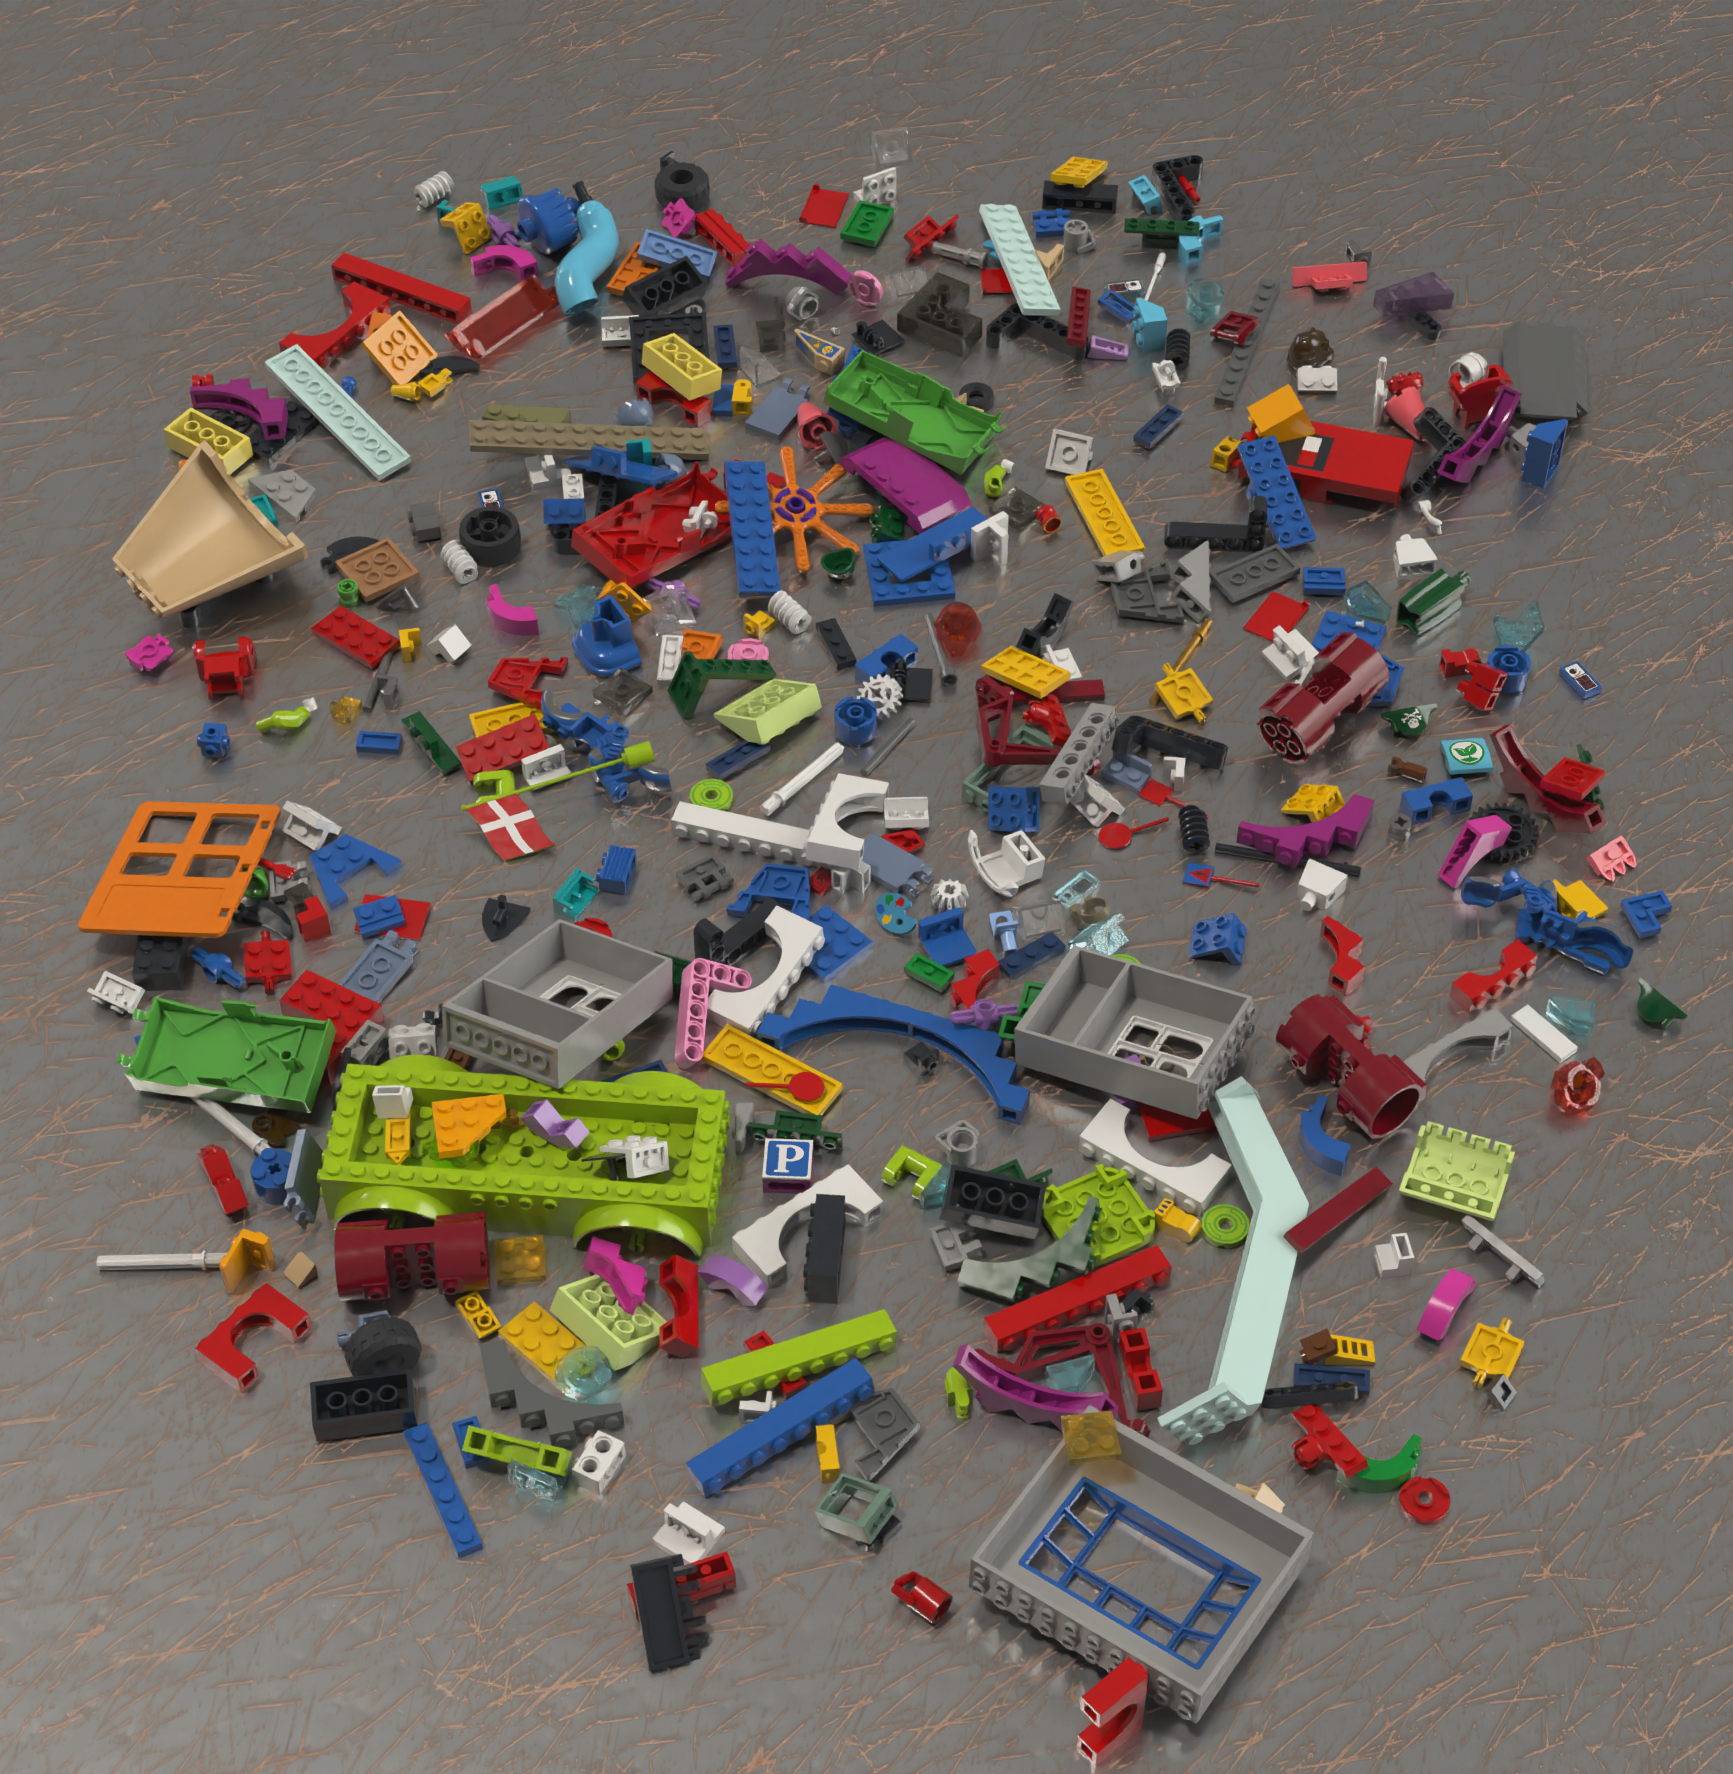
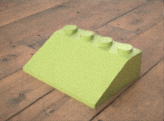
(770, 709)
(598, 1320)

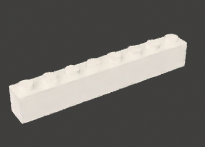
(742, 833)

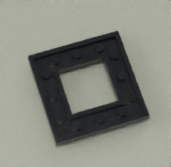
(645, 326)

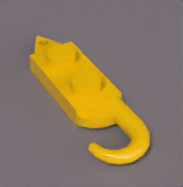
(398, 1139)

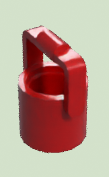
(926, 1597)

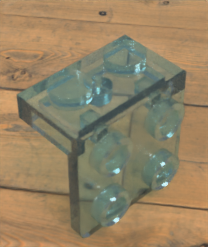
(579, 603)
(1521, 631)
(537, 1482)

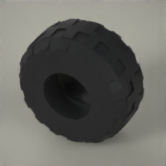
(684, 182)
(382, 1347)

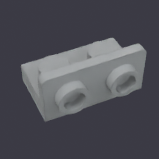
(1117, 1319)

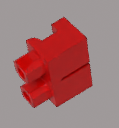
(1483, 685)

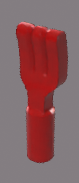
(281, 870)

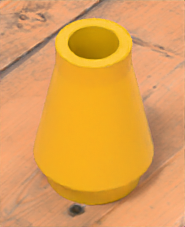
(407, 391)

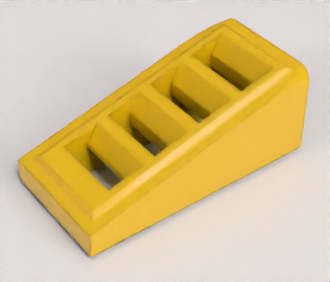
(1349, 1358)

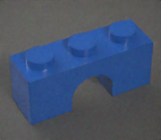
(886, 655)
(1450, 794)

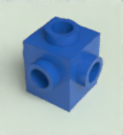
(213, 740)

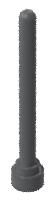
(948, 675)

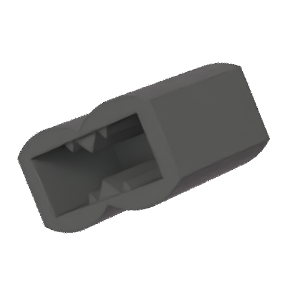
(424, 520)

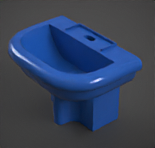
(606, 640)

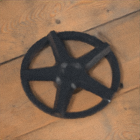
(230, 420)

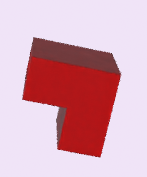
(314, 920)

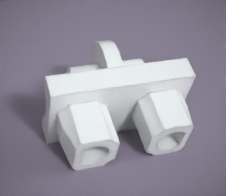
(1166, 376)
(700, 519)

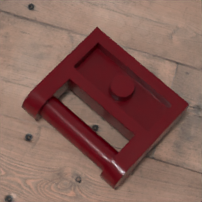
(1236, 322)

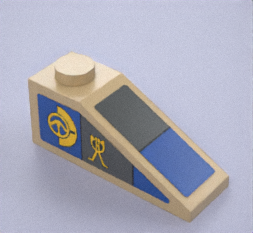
(819, 352)

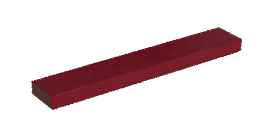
(1078, 317)
(1067, 692)
(1337, 1210)

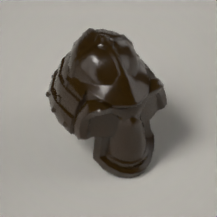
(1309, 349)

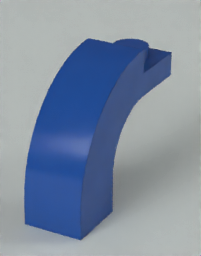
(1317, 1145)

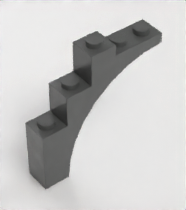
(535, 1407)

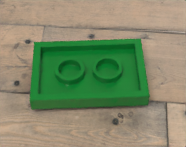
(867, 223)

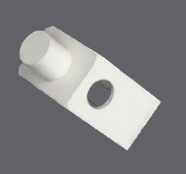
(1413, 558)
(1320, 886)

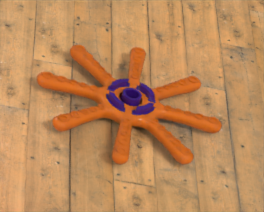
(800, 510)

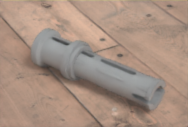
(967, 256)

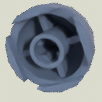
(635, 413)
(670, 462)

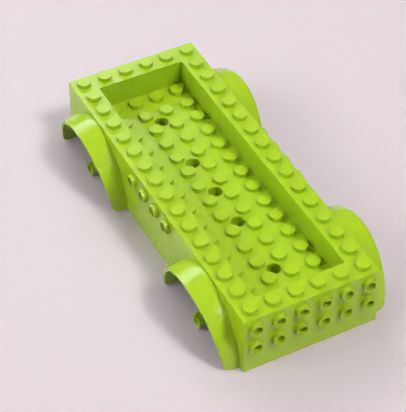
(519, 1175)

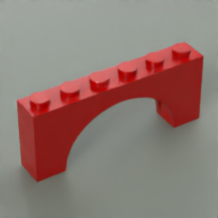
(328, 346)

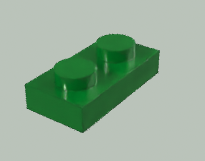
(929, 972)

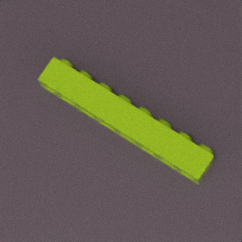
(798, 1357)

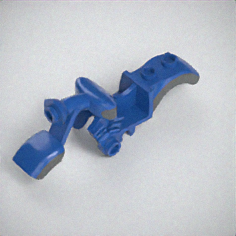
(606, 745)
(1547, 926)

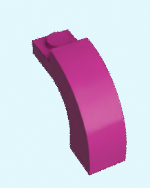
(505, 258)
(1445, 1302)

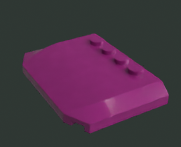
(909, 482)

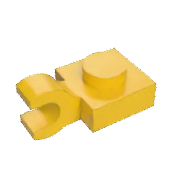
(435, 383)

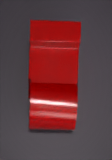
(1455, 663)

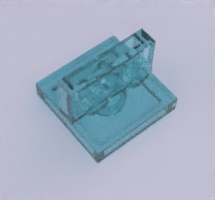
(1102, 936)

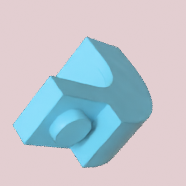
(1190, 247)

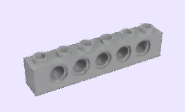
(1079, 753)

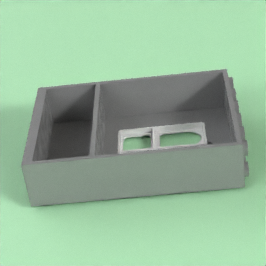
(1098, 1001)
(515, 1026)

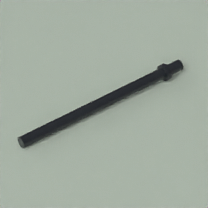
(1254, 853)

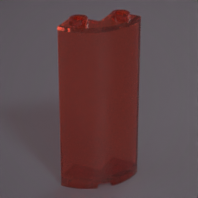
(503, 318)

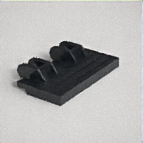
(664, 1613)

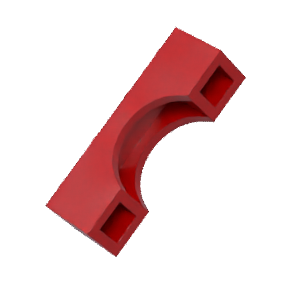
(657, 390)
(1474, 990)
(680, 1282)

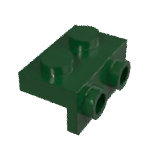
(886, 525)

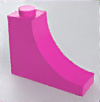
(1472, 843)

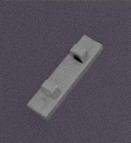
(1519, 1265)

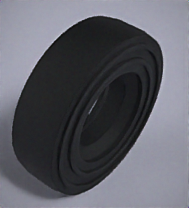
(978, 388)

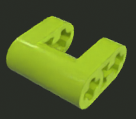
(503, 783)
(913, 1162)

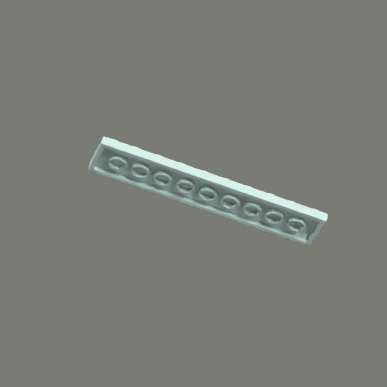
(1019, 260)
(338, 412)

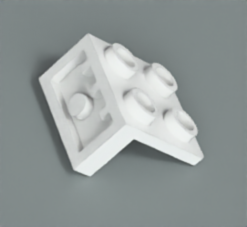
(878, 187)
(642, 1155)

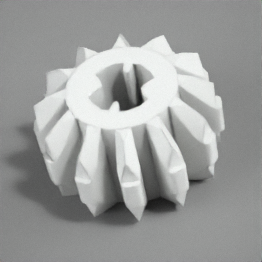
(949, 895)

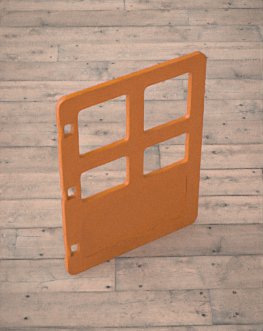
(175, 902)

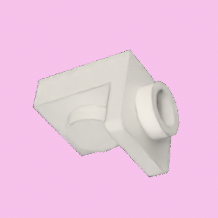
(1176, 768)
(753, 1409)

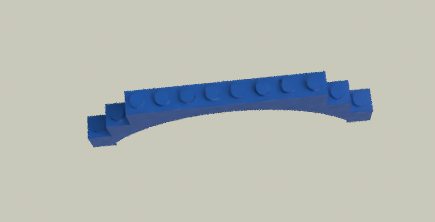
(856, 1011)

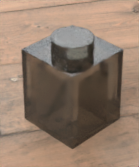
(295, 898)

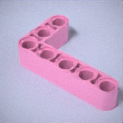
(697, 1004)

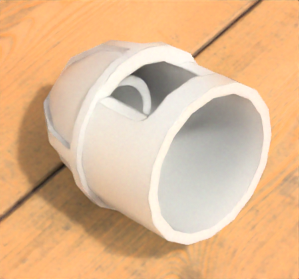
(1471, 368)

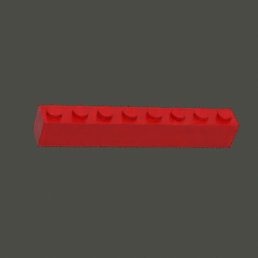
(403, 288)
(1076, 1298)

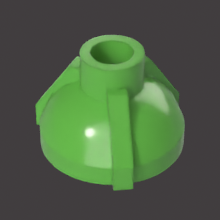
(258, 885)

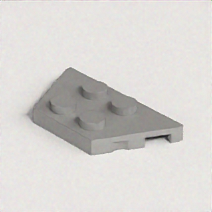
(285, 491)

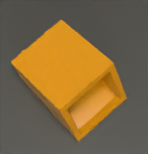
(1280, 416)

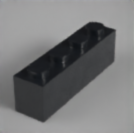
(1091, 198)

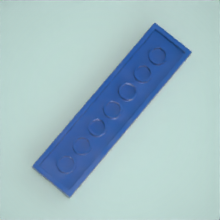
(751, 528)

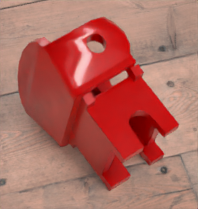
(1477, 398)
(225, 670)

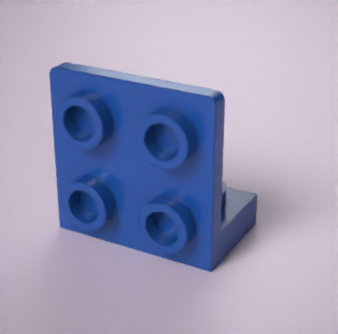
(1013, 808)

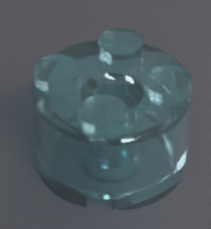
(1204, 300)
(596, 1368)

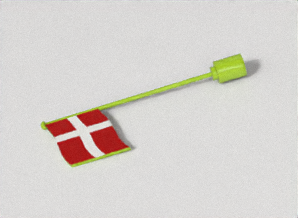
(511, 824)

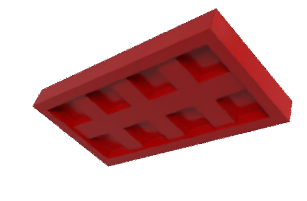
(355, 636)
(502, 747)

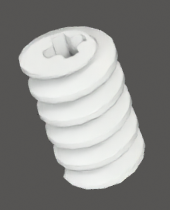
(433, 189)
(459, 562)
(789, 612)

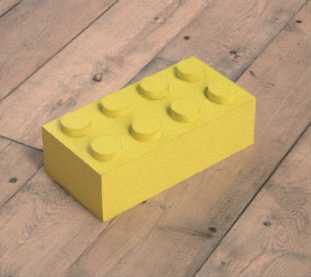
(681, 366)
(194, 427)

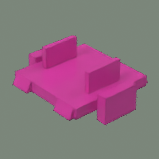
(678, 218)
(149, 653)

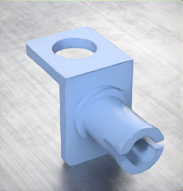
(1005, 930)

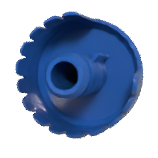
(546, 220)

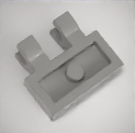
(279, 885)
(949, 1247)

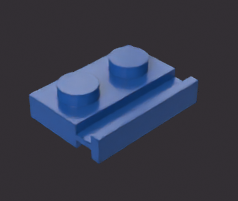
(1324, 581)
(379, 916)

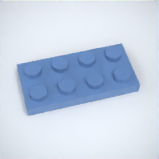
(664, 250)

